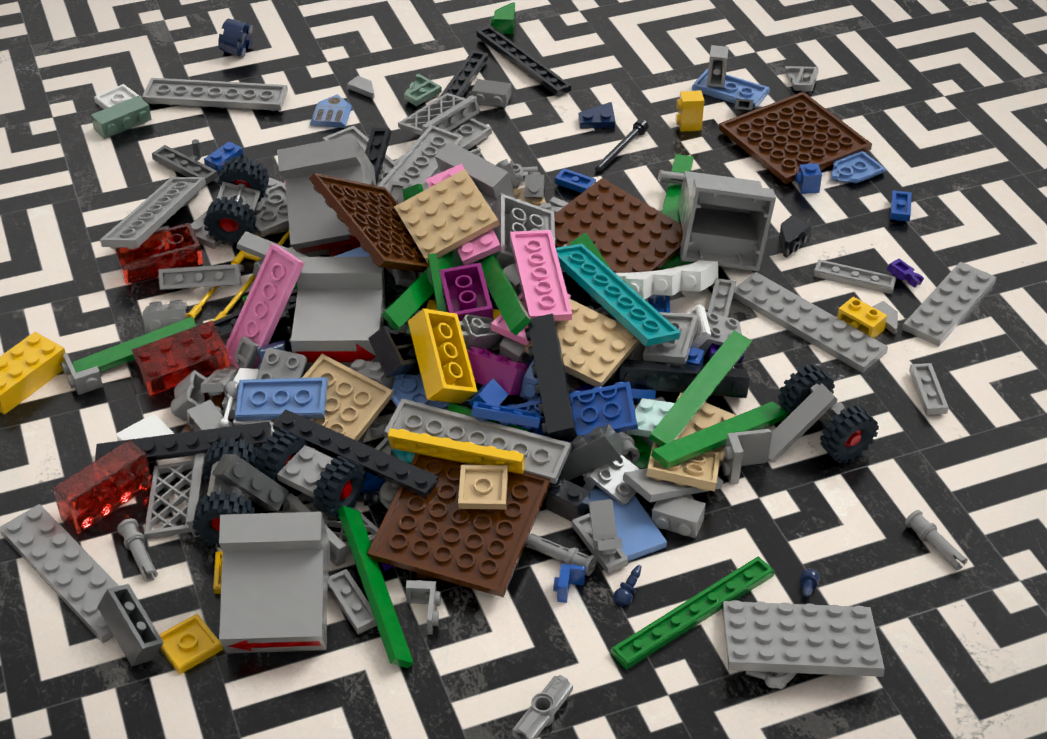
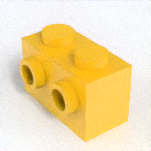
(690, 111)
(862, 317)

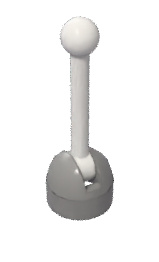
(231, 393)

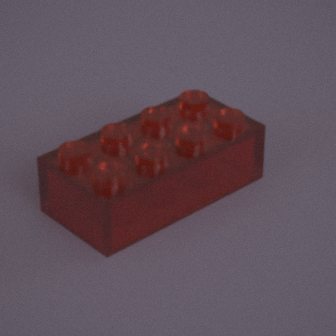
(163, 250)
(178, 355)
(103, 486)

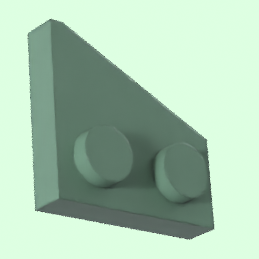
(421, 90)

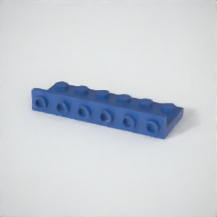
(595, 408)

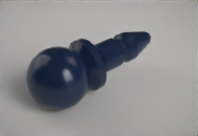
(809, 581)
(623, 595)

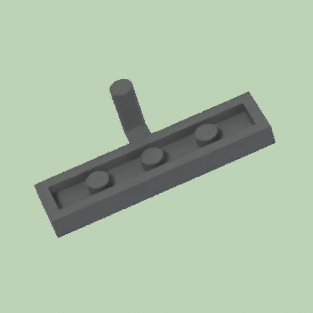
(183, 164)

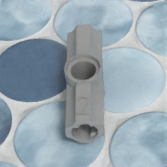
(543, 708)

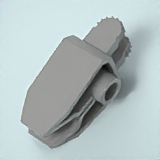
(478, 332)

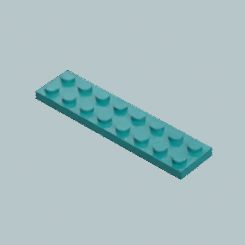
(616, 296)

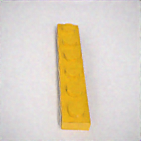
(455, 450)

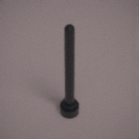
(639, 128)

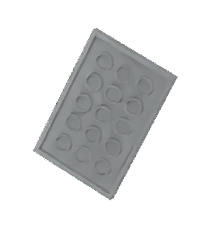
(801, 638)

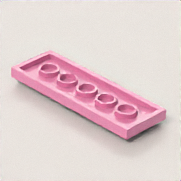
(480, 246)
(540, 274)
(265, 300)

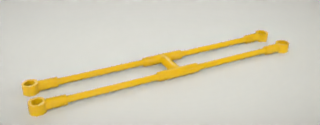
(237, 260)

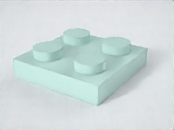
(649, 415)

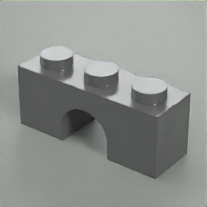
(261, 488)

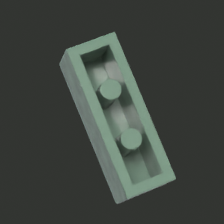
(121, 117)

